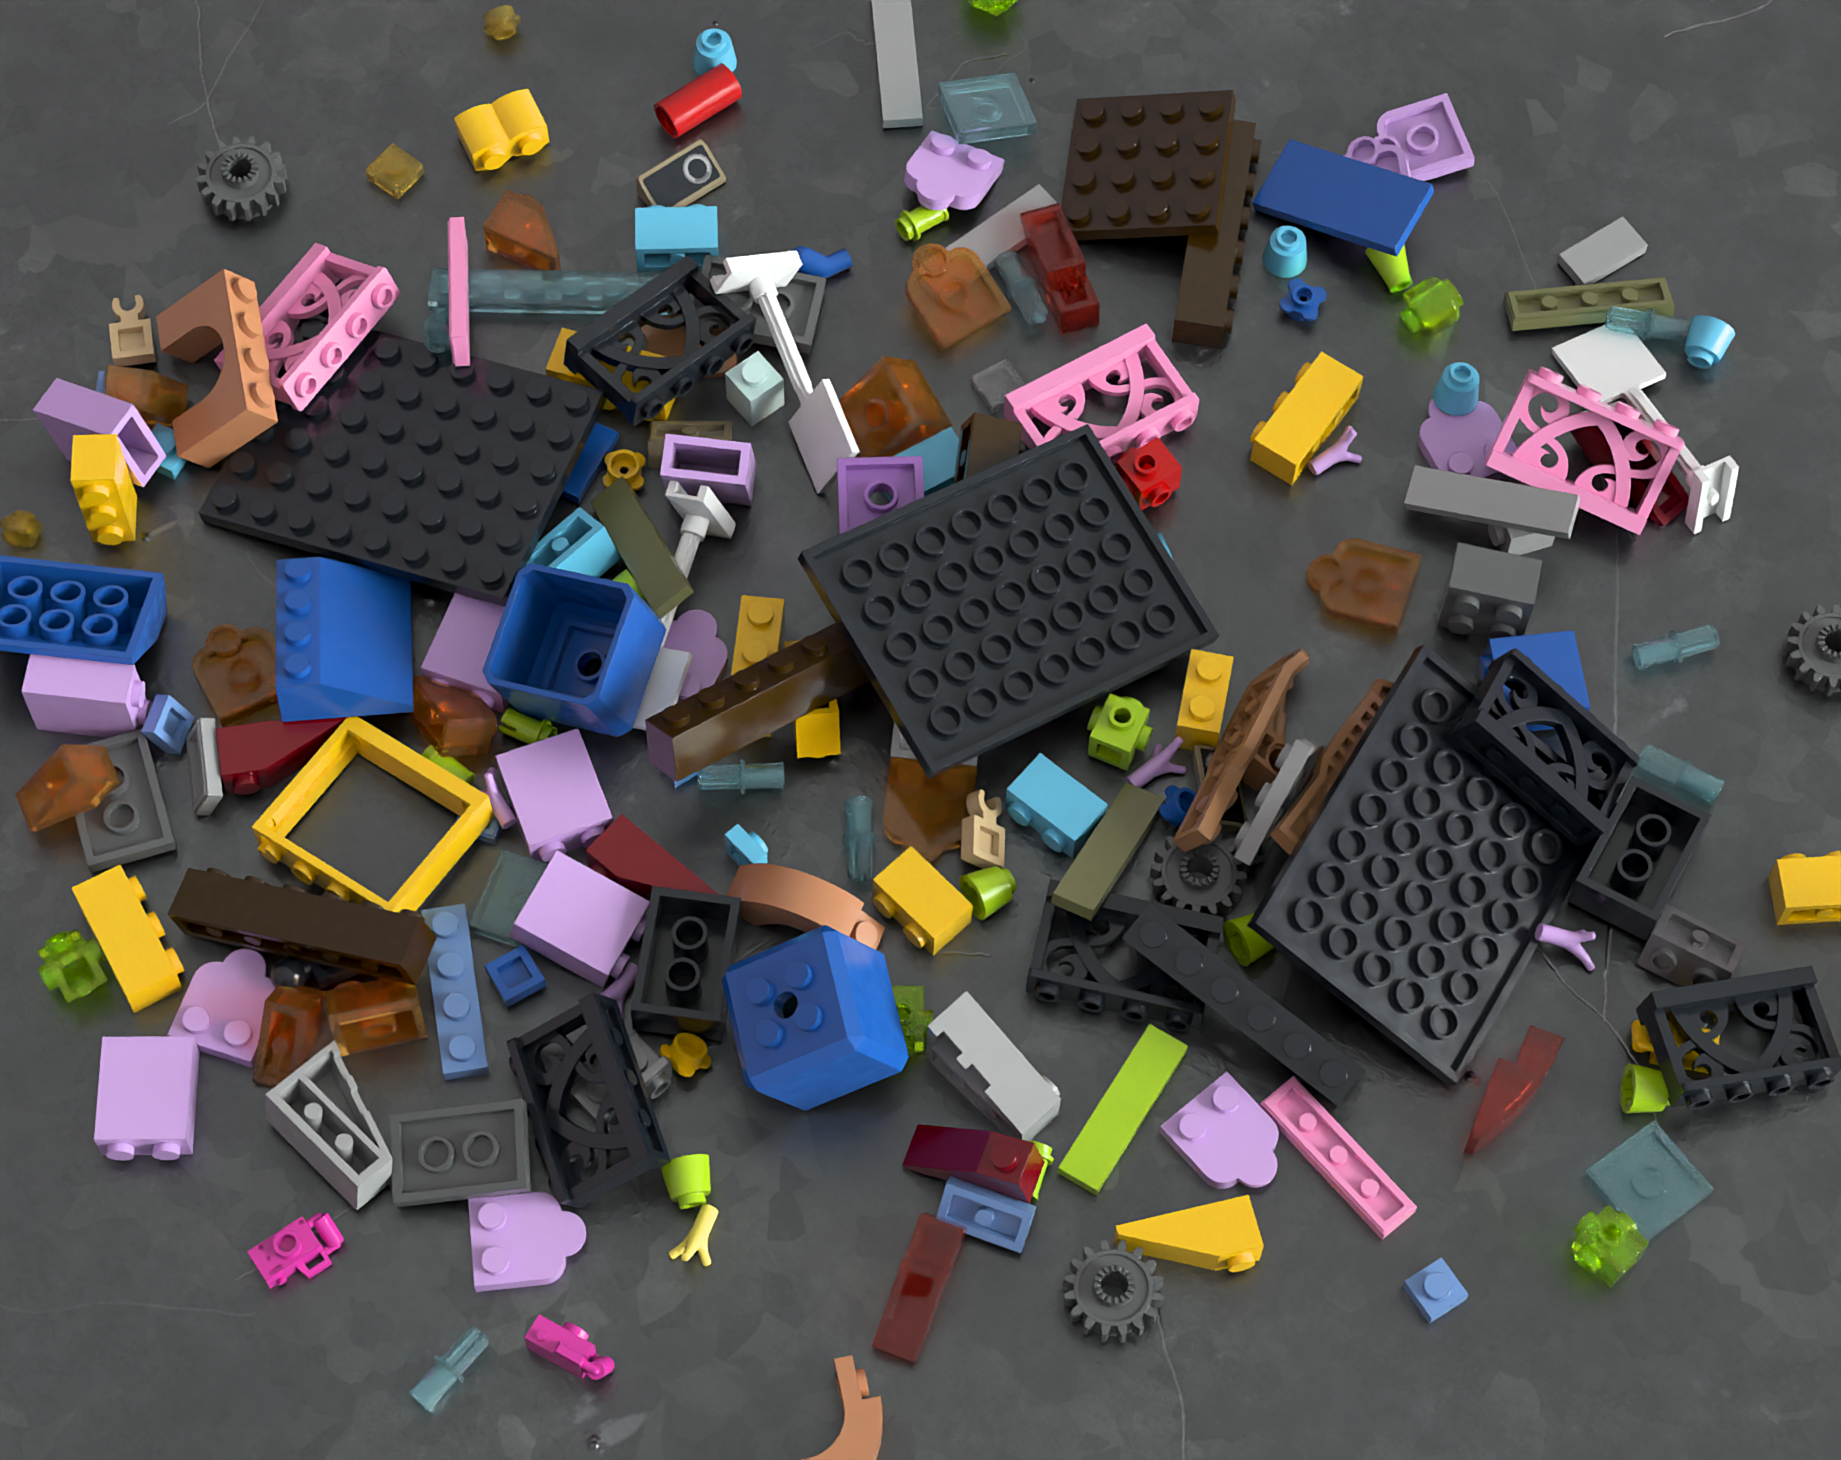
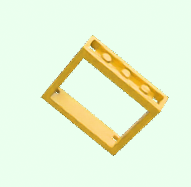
(361, 738)

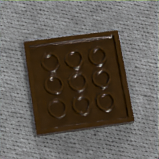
(1148, 165)

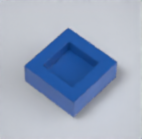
(515, 975)

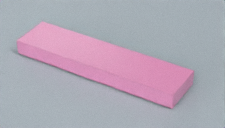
(458, 292)
(1338, 1158)

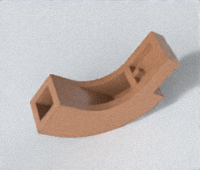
(801, 901)
(862, 1417)

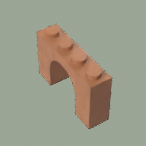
(243, 398)

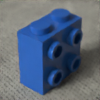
(1553, 653)

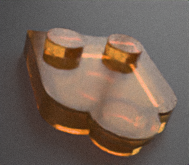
(953, 293)
(1365, 582)
(237, 671)
(926, 810)

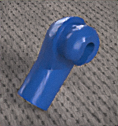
(821, 265)

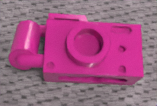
(295, 1248)
(567, 1348)

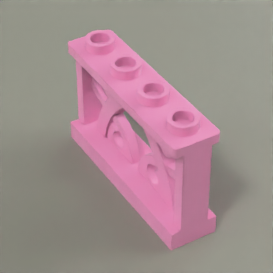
(307, 293)
(1121, 358)
(1614, 499)

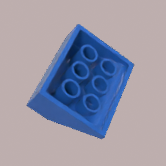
(79, 610)
(341, 641)

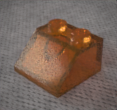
(892, 409)
(374, 1015)

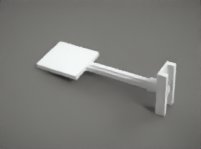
(1619, 368)
(820, 421)
(701, 517)

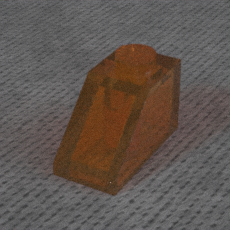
(522, 232)
(152, 394)
(452, 718)
(67, 785)
(287, 1032)

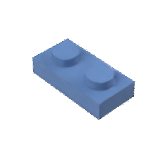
(987, 1213)

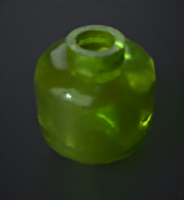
(1431, 306)

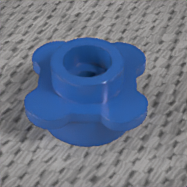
(1299, 309)
(1176, 804)

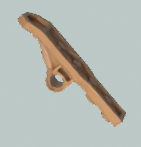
(1244, 751)
(1329, 766)

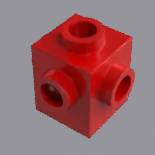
(1150, 473)

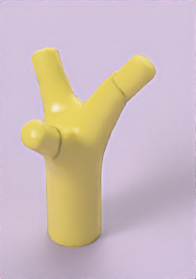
(697, 1237)

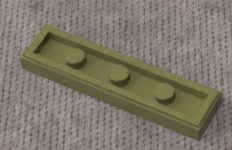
(1584, 303)
(641, 547)
(1107, 851)

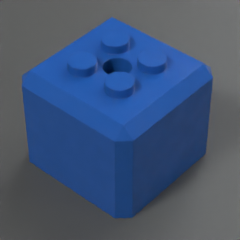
(554, 629)
(841, 1031)

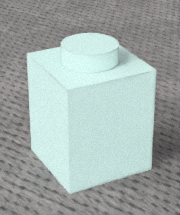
(754, 388)

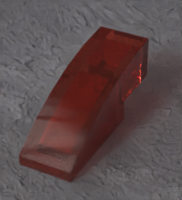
(1060, 268)
(1513, 1087)
(919, 1286)

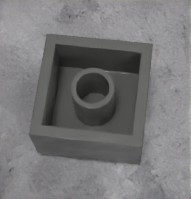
(1489, 592)

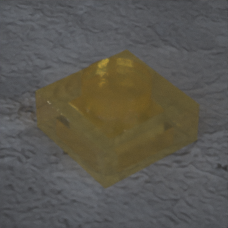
(395, 171)

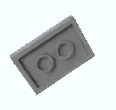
(1275, 799)

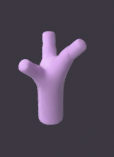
(1335, 453)
(1157, 764)
(498, 803)
(1567, 939)
(622, 985)

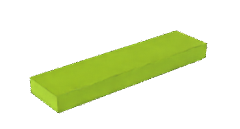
(1122, 1109)

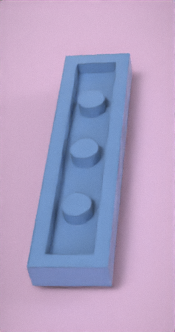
(455, 993)

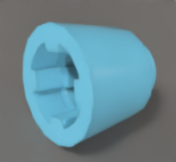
(713, 48)
(1285, 252)
(1707, 341)
(1457, 389)

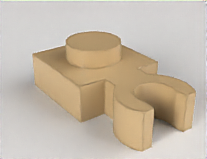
(133, 336)
(981, 837)

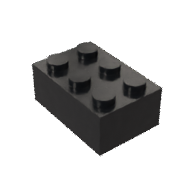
(1639, 858)
(682, 963)

